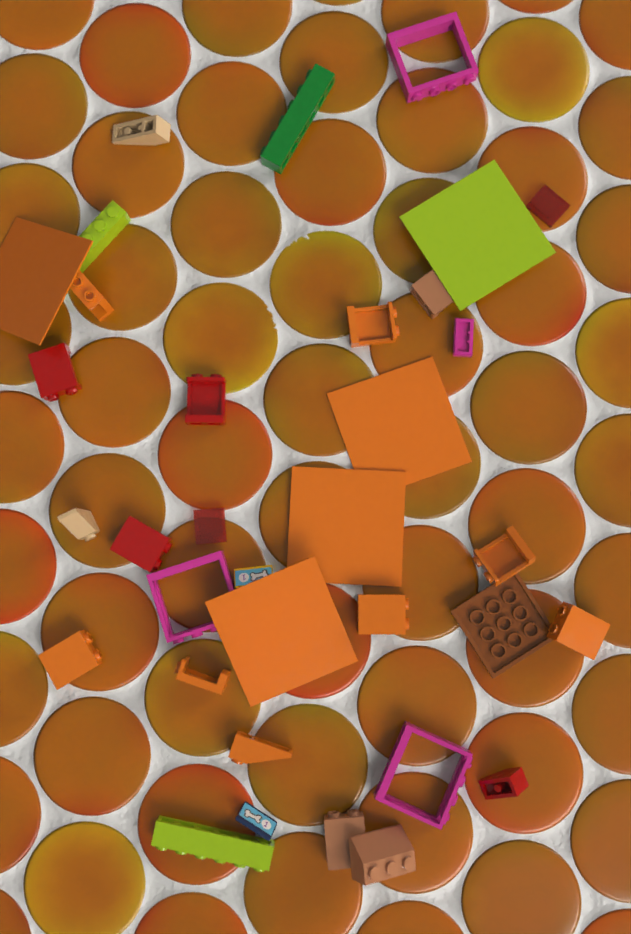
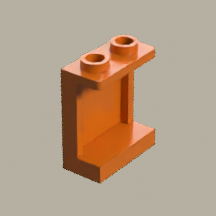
(91, 297)
(372, 325)
(504, 557)
(382, 614)
(578, 630)
(70, 658)
(200, 679)

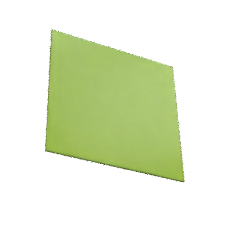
(477, 235)

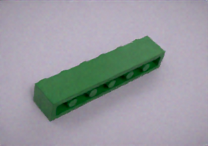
(297, 118)

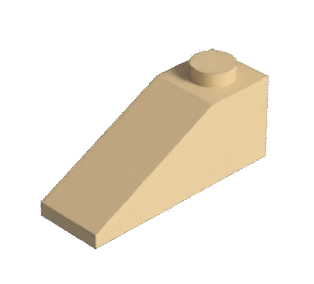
(143, 131)
(80, 523)

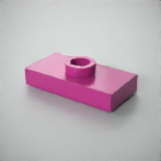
(463, 337)

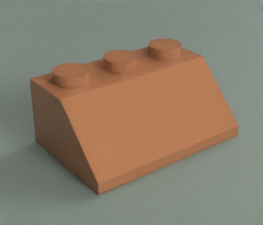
(381, 855)

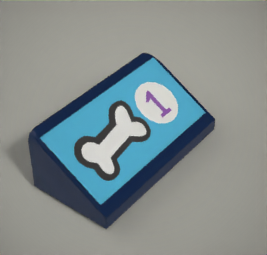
(256, 821)

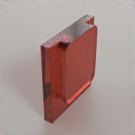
(547, 206)
(210, 526)

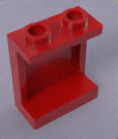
(54, 372)
(206, 400)
(141, 544)

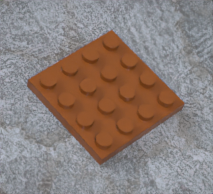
(503, 624)

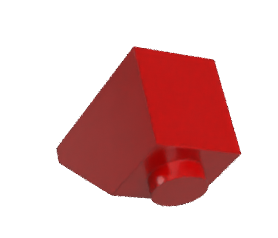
(504, 784)

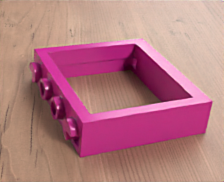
(423, 31)
(159, 602)
(450, 796)

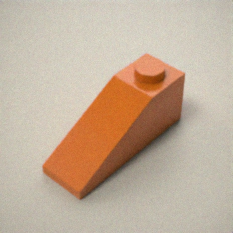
(252, 749)

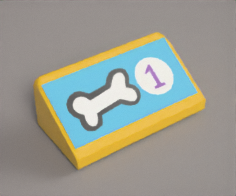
(246, 575)

